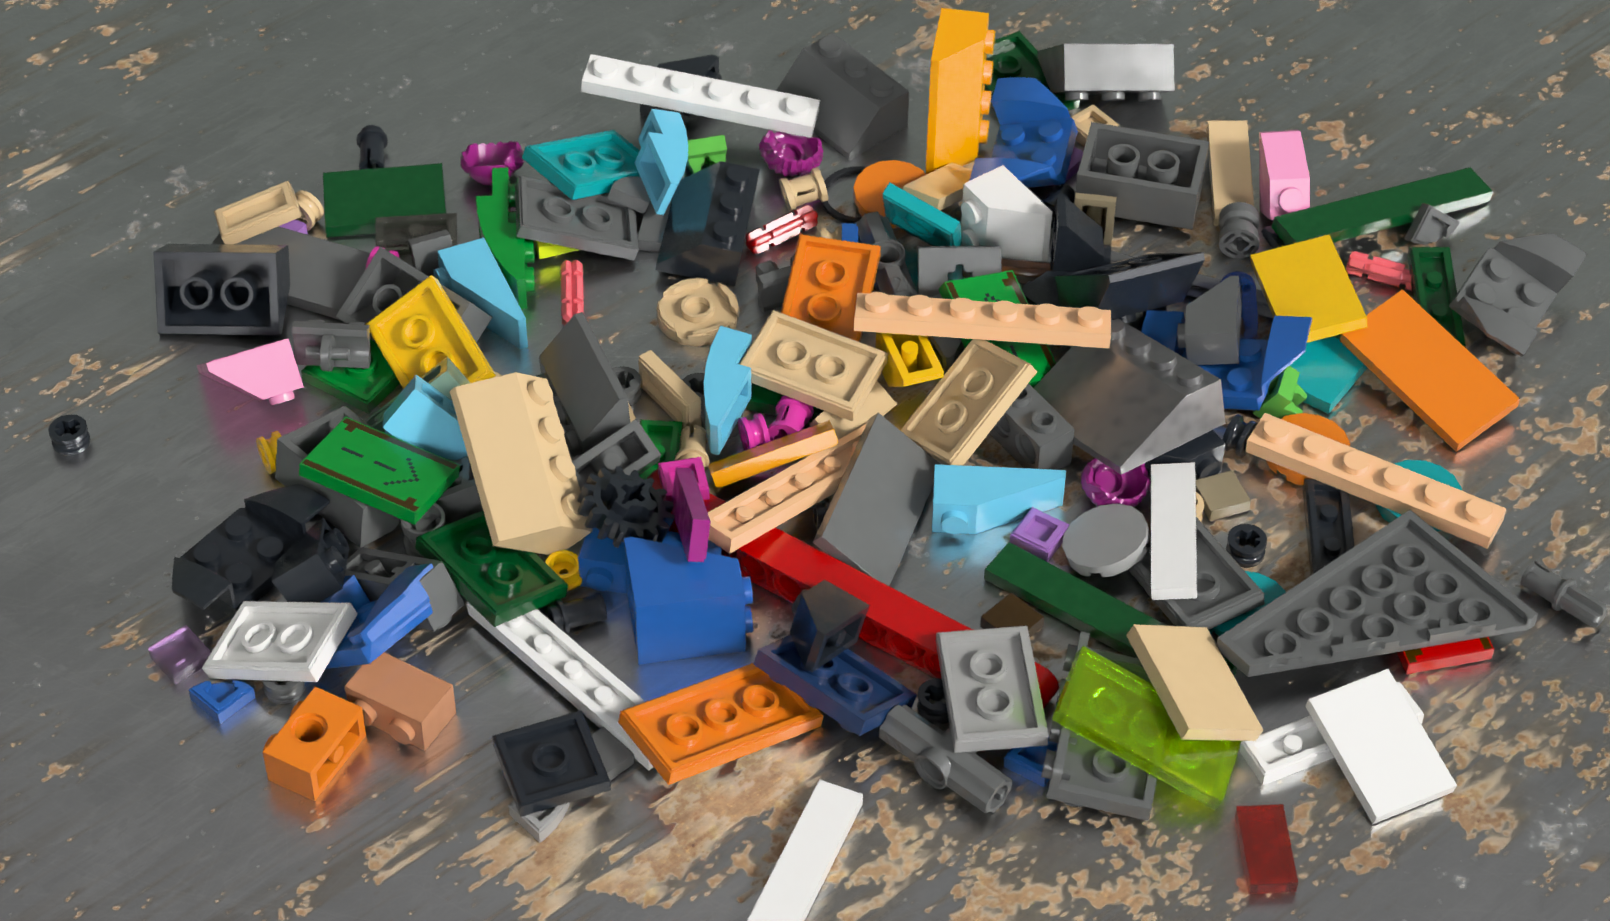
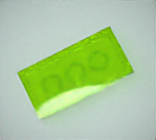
(1132, 723)

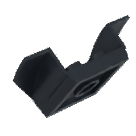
(241, 552)

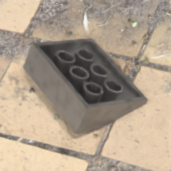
(1132, 398)

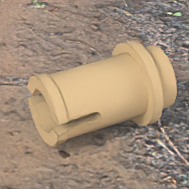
(693, 446)

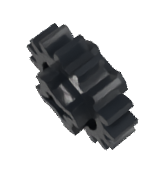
(625, 506)

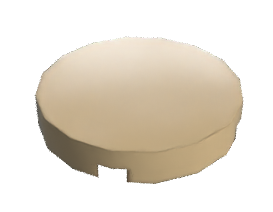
(695, 311)

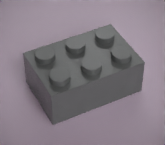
(1149, 172)

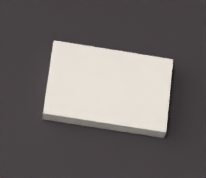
(280, 641)
(1380, 746)

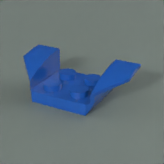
(1033, 134)
(1259, 359)
(382, 621)

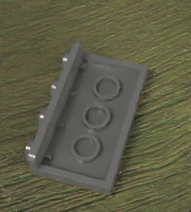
(1090, 774)

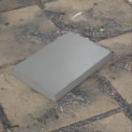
(991, 689)

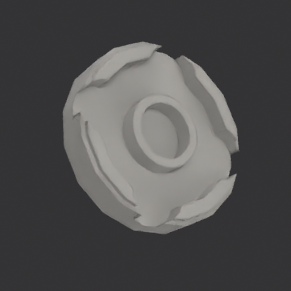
(1106, 540)

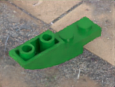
(498, 229)

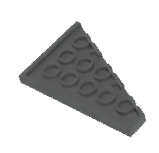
(1379, 598)

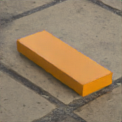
(773, 454)

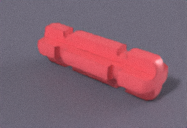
(1379, 270)
(571, 289)

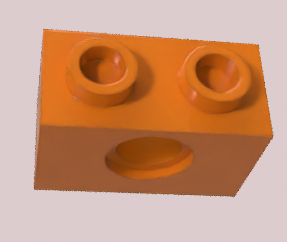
(314, 743)

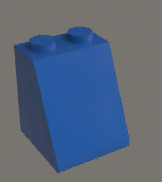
(684, 605)

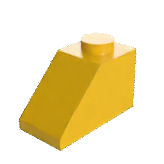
(909, 359)

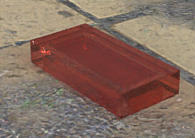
(1266, 849)

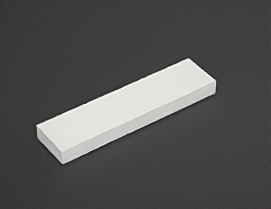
(1173, 531)
(1294, 747)
(808, 854)

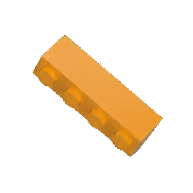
(957, 88)

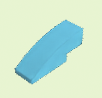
(662, 156)
(725, 385)

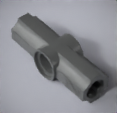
(892, 272)
(939, 765)

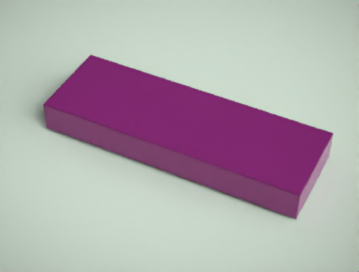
(690, 515)

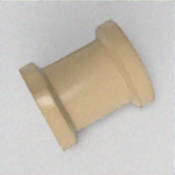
(803, 189)

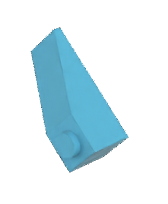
(475, 276)
(425, 420)
(988, 497)

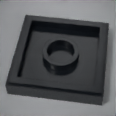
(551, 763)

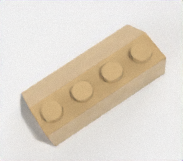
(520, 463)

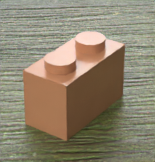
(402, 700)

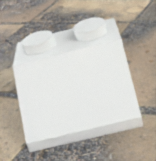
(1007, 215)

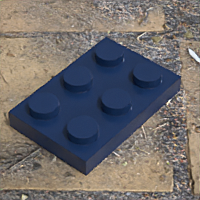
(842, 688)

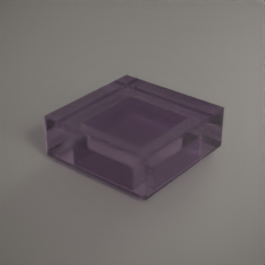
(179, 654)

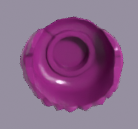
(790, 153)
(481, 158)
(1107, 486)

